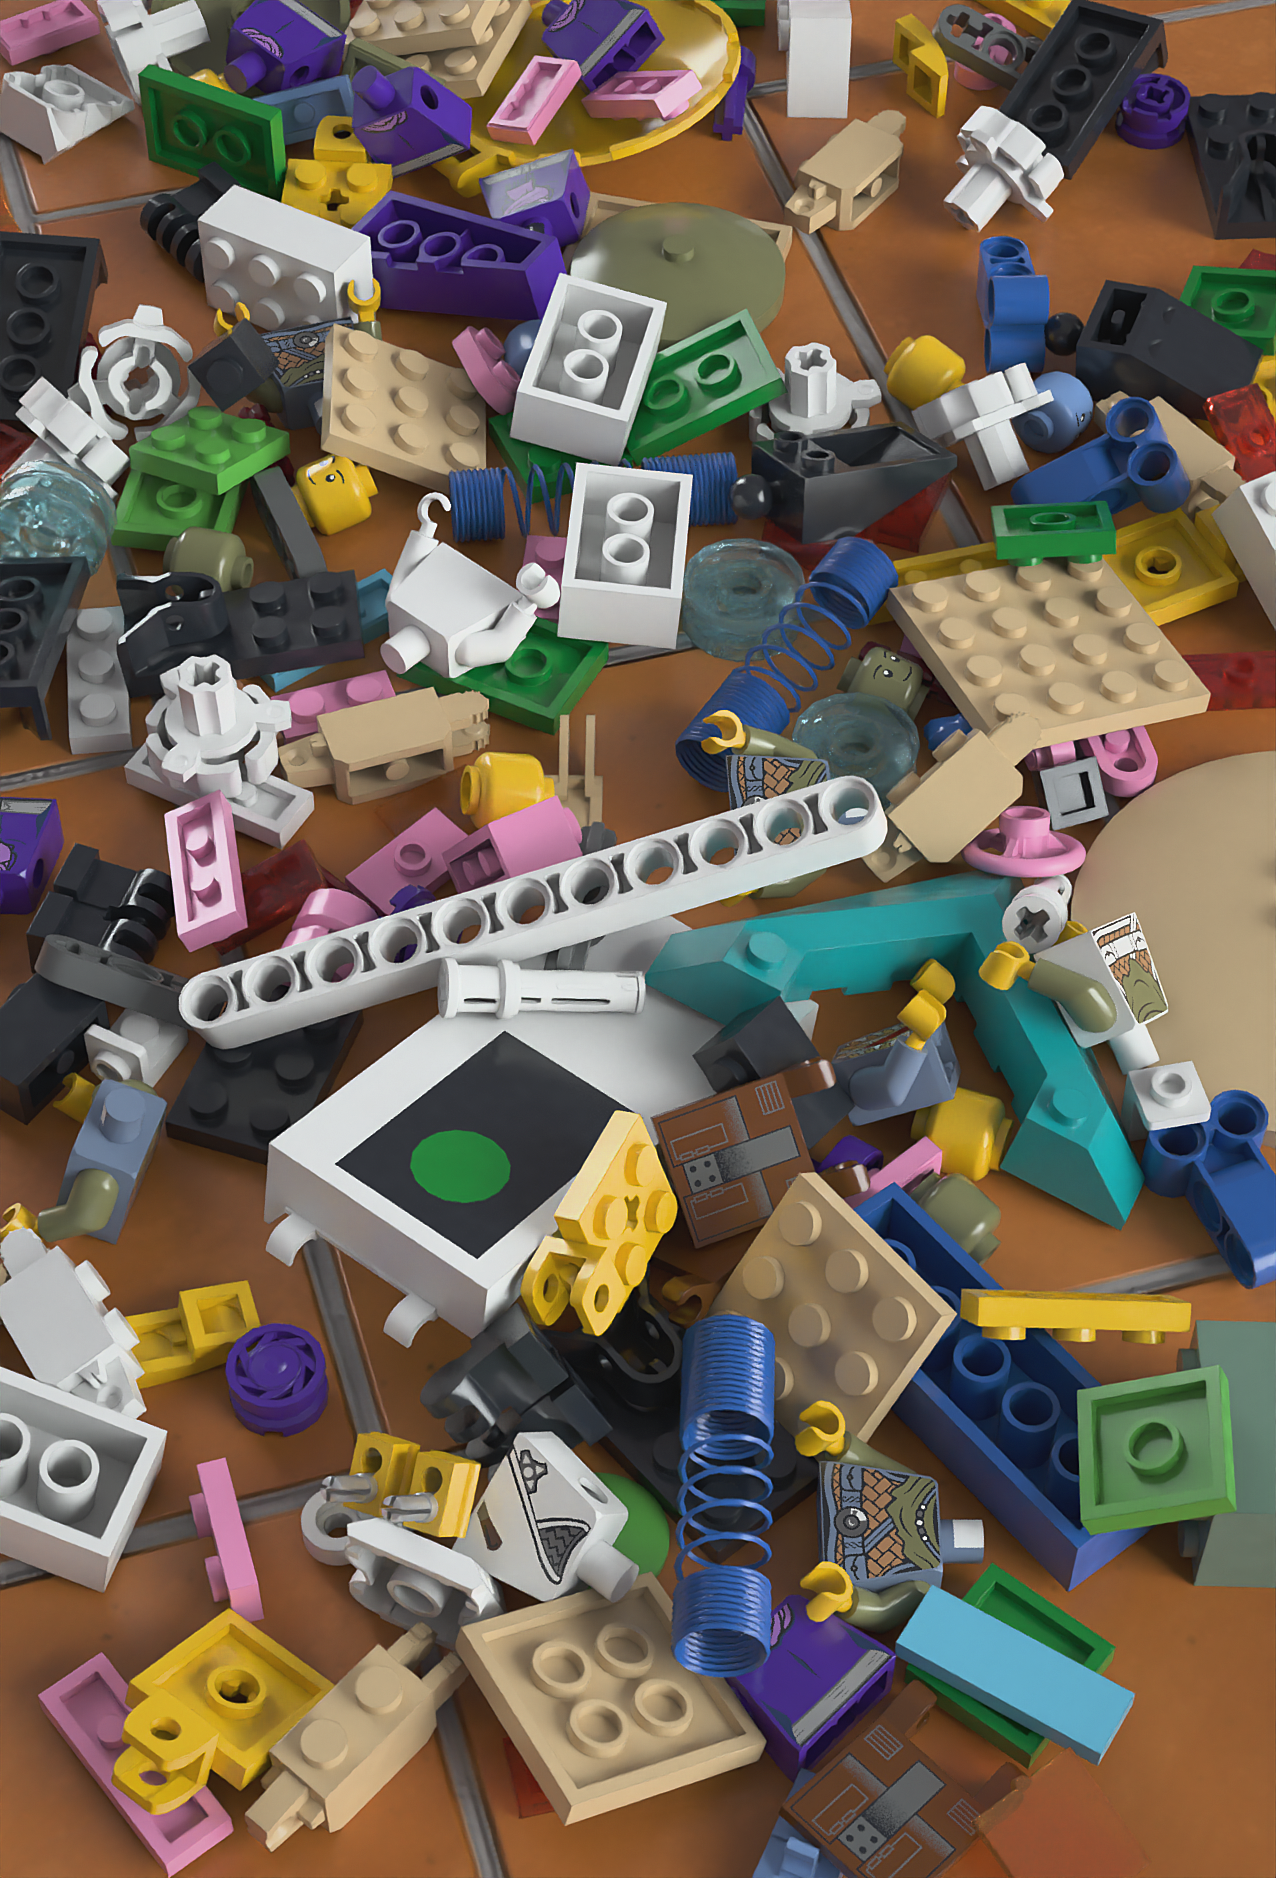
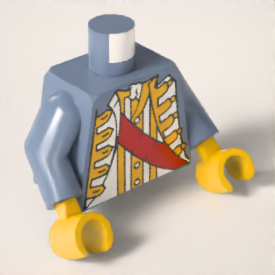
(905, 1063)

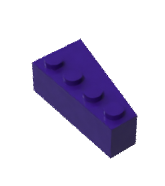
(458, 261)

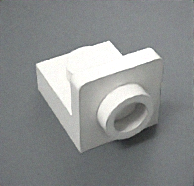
(134, 1048)
(1163, 1099)

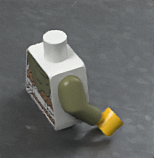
(1099, 982)

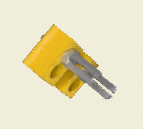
(407, 1486)

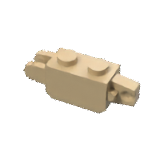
(848, 175)
(1203, 459)
(387, 744)
(955, 797)
(354, 1739)

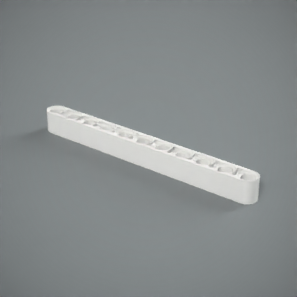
(563, 922)

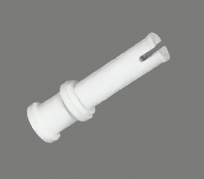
(1048, 917)
(510, 989)

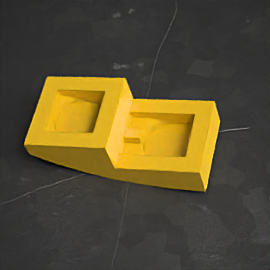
(923, 61)
(194, 1334)

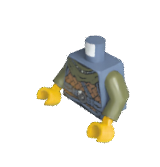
(297, 383)
(763, 769)
(105, 1164)
(875, 1530)

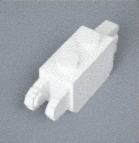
(64, 1326)

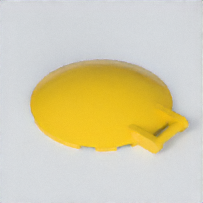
(696, 39)

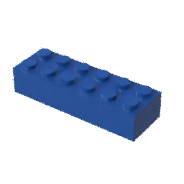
(997, 1407)

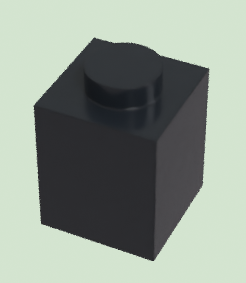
(234, 364)

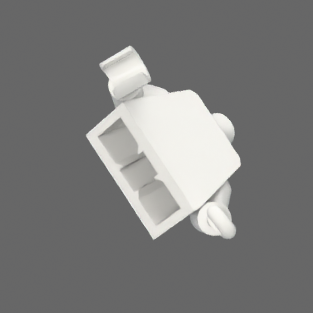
(455, 610)

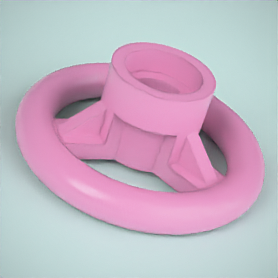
(1026, 846)

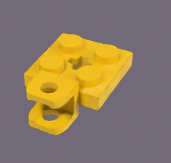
(337, 175)
(1194, 554)
(608, 1229)
(188, 1728)

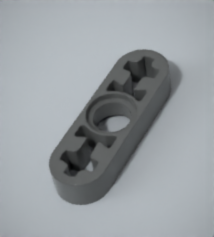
(979, 60)
(286, 524)
(114, 979)

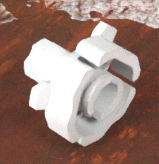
(150, 39)
(1000, 165)
(131, 398)
(815, 398)
(981, 418)
(69, 437)
(209, 726)

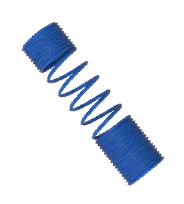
(479, 499)
(850, 589)
(724, 1415)

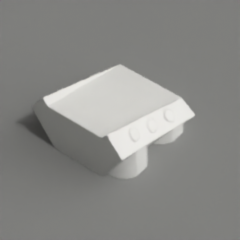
(57, 108)
(418, 1580)

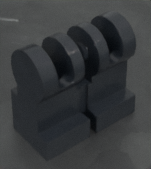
(174, 218)
(105, 907)
(518, 1368)

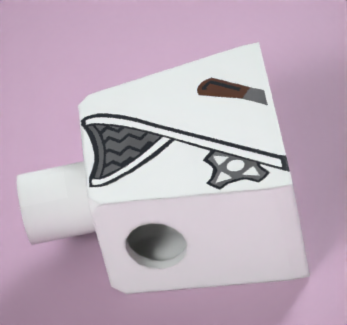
(549, 1524)

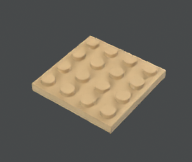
(1049, 644)

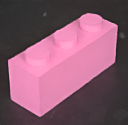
(515, 846)

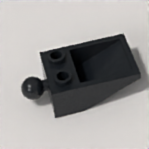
(1152, 348)
(837, 479)

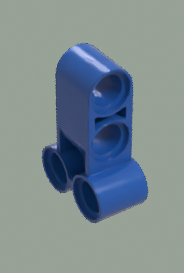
(1011, 305)
(1114, 466)
(1223, 1181)

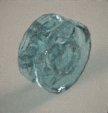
(54, 513)
(737, 593)
(861, 739)

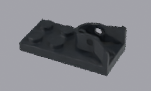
(1084, 76)
(1236, 161)
(44, 312)
(35, 619)
(251, 628)
(638, 1382)

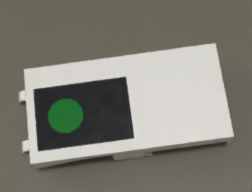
(472, 1132)

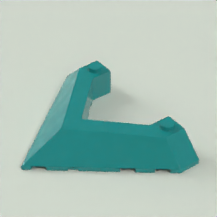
(863, 943)

